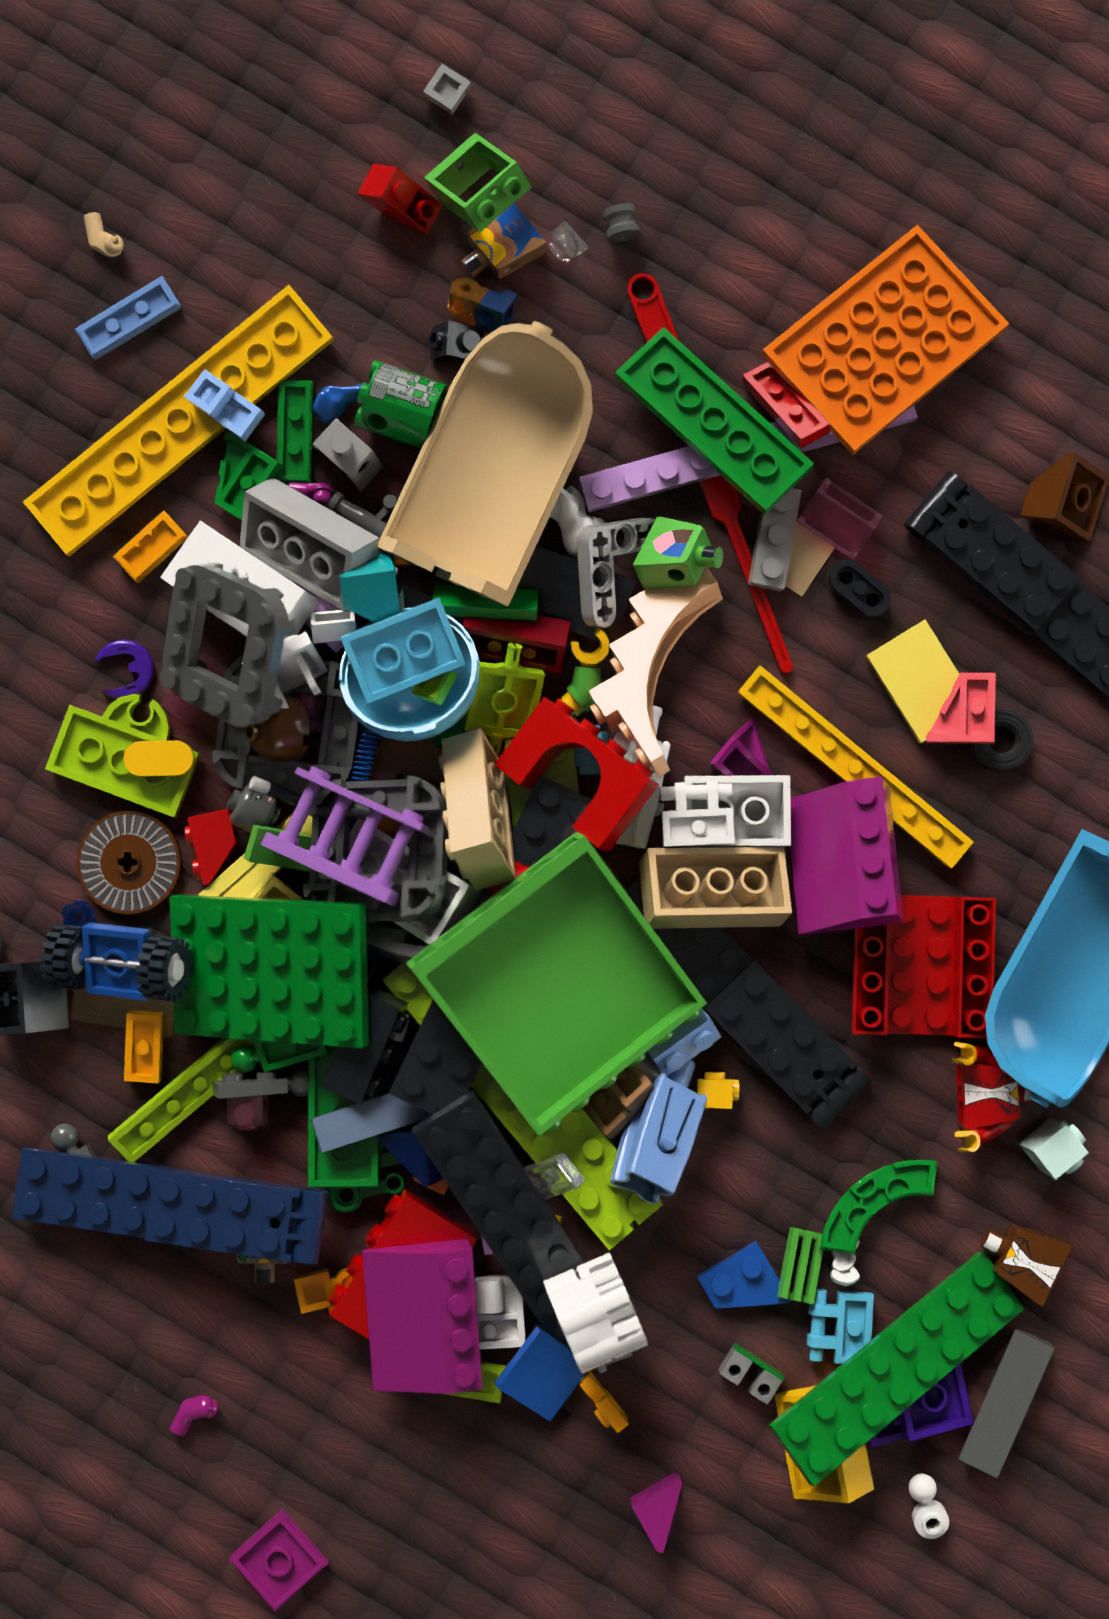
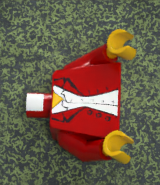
(985, 1096)

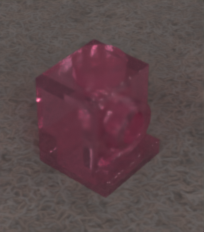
(248, 1112)

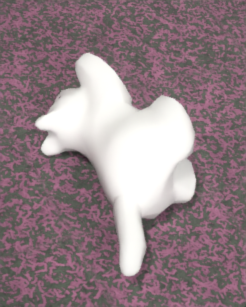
(571, 517)

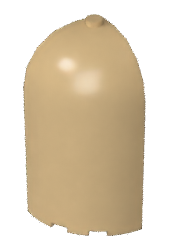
(494, 462)

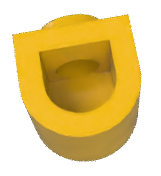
(718, 1090)

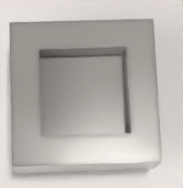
(447, 89)

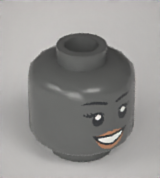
(252, 808)

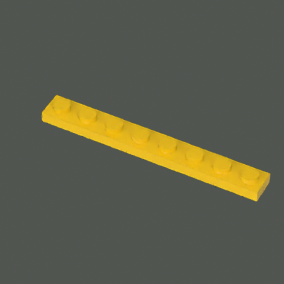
(853, 763)

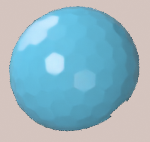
(402, 713)

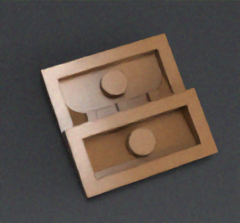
(618, 1103)

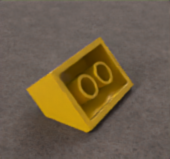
(844, 1483)

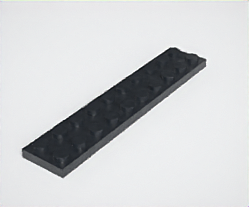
(439, 1059)

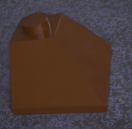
(1067, 497)

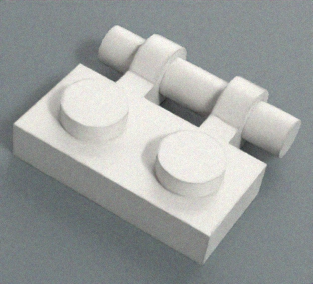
(701, 825)

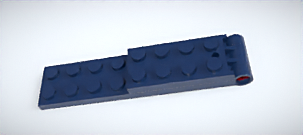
(171, 1205)

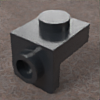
(453, 340)

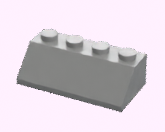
(303, 538)

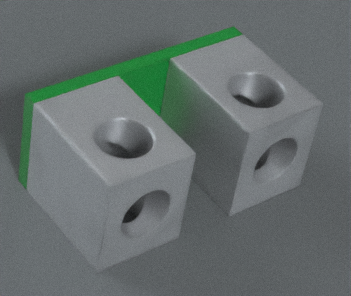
(766, 1374)

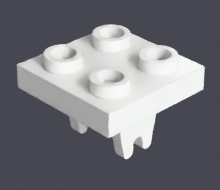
(298, 665)

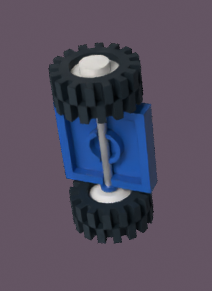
(117, 962)

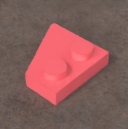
(967, 712)

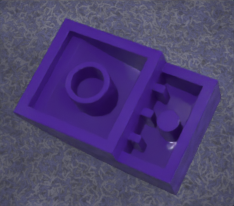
(936, 1411)

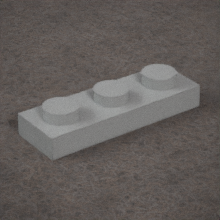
(775, 543)

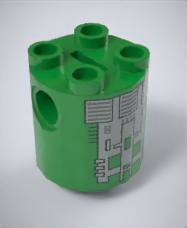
(399, 404)

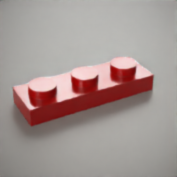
(786, 405)

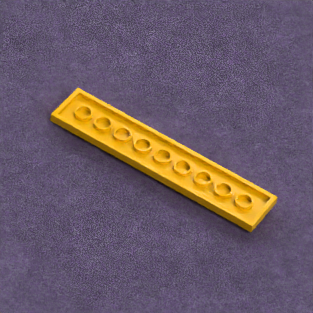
(172, 429)

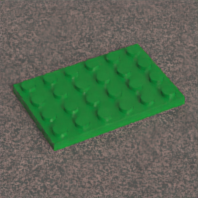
(273, 970)

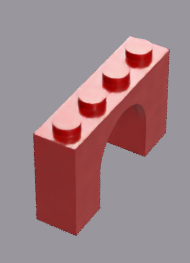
(622, 786)
(407, 1223)

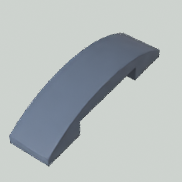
(364, 1121)

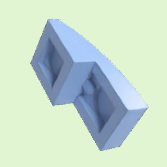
(224, 405)

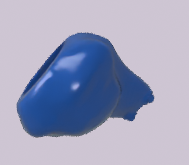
(333, 401)

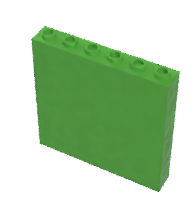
(558, 983)

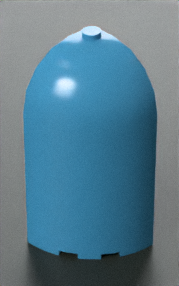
(1053, 996)

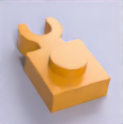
(315, 1288)
(607, 1408)

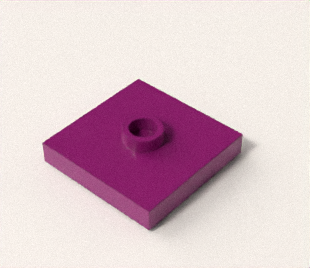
(278, 1560)

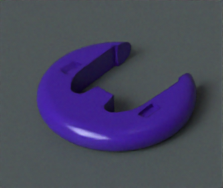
(142, 665)

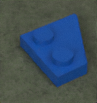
(742, 1280)

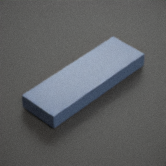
(128, 318)

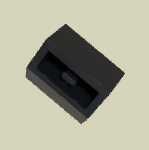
(29, 1002)

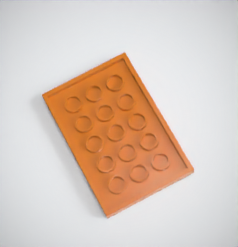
(885, 339)

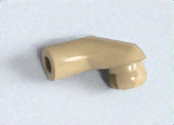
(99, 239)

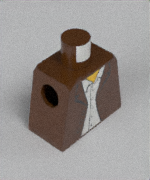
(1027, 1259)

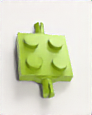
(504, 697)

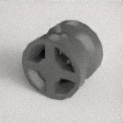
(621, 222)

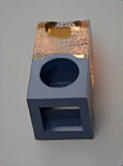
(480, 305)

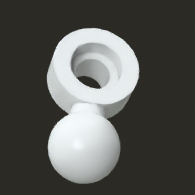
(923, 1490)

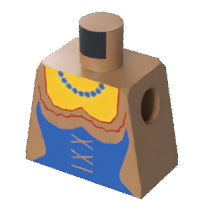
(504, 245)

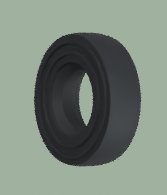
(1021, 748)

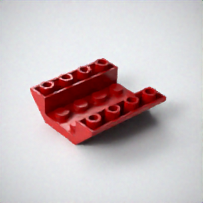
(927, 971)

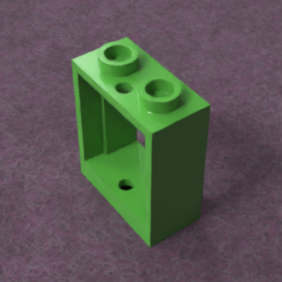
(476, 159)

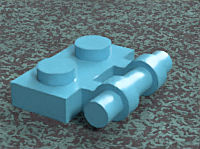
(852, 1324)

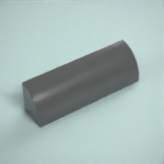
(1006, 1402)

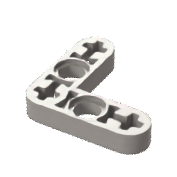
(604, 550)

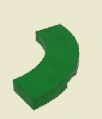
(870, 1195)

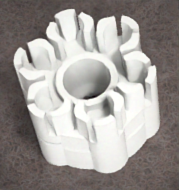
(595, 1313)

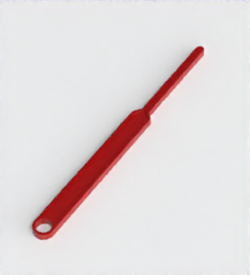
(718, 493)

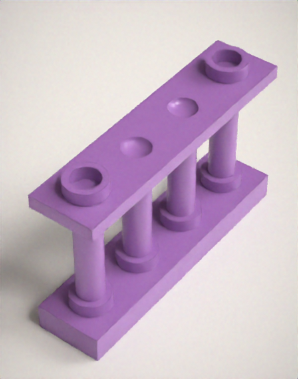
(349, 869)

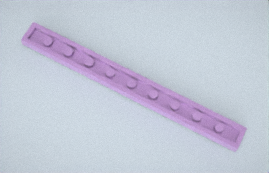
(670, 472)

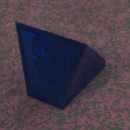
(411, 1154)

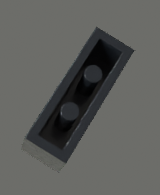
(356, 1070)

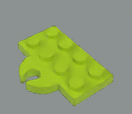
(93, 750)

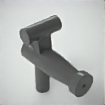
(362, 517)

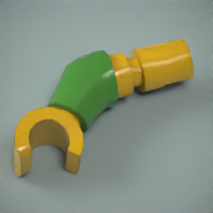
(586, 674)

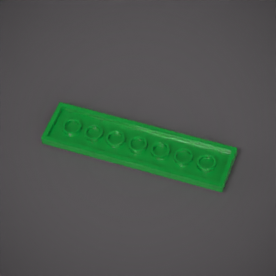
(895, 1368)

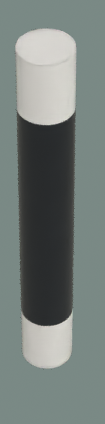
(275, 791)

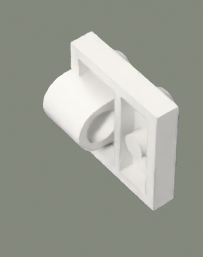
(499, 1312)

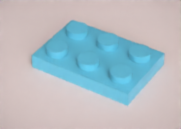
(403, 650)

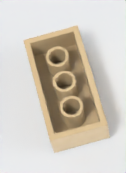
(476, 810)
(715, 887)

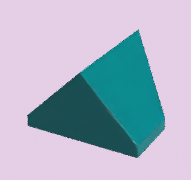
(371, 589)

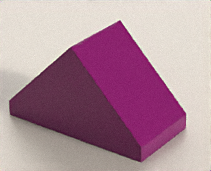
(656, 1509)

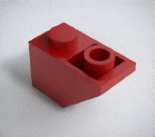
(400, 197)
(214, 843)

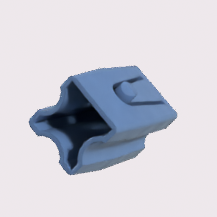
(660, 1137)

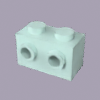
(1055, 1147)

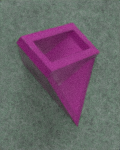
(742, 754)

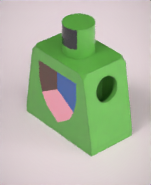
(675, 555)

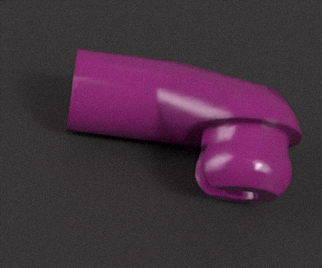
(318, 492)
(192, 1409)

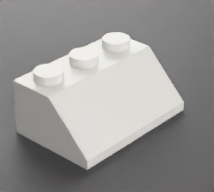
(758, 806)

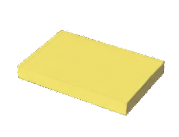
(915, 676)

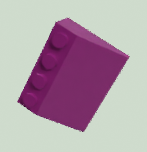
(845, 858)
(423, 1318)

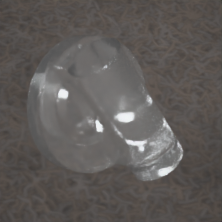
(566, 242)

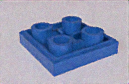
(541, 1374)

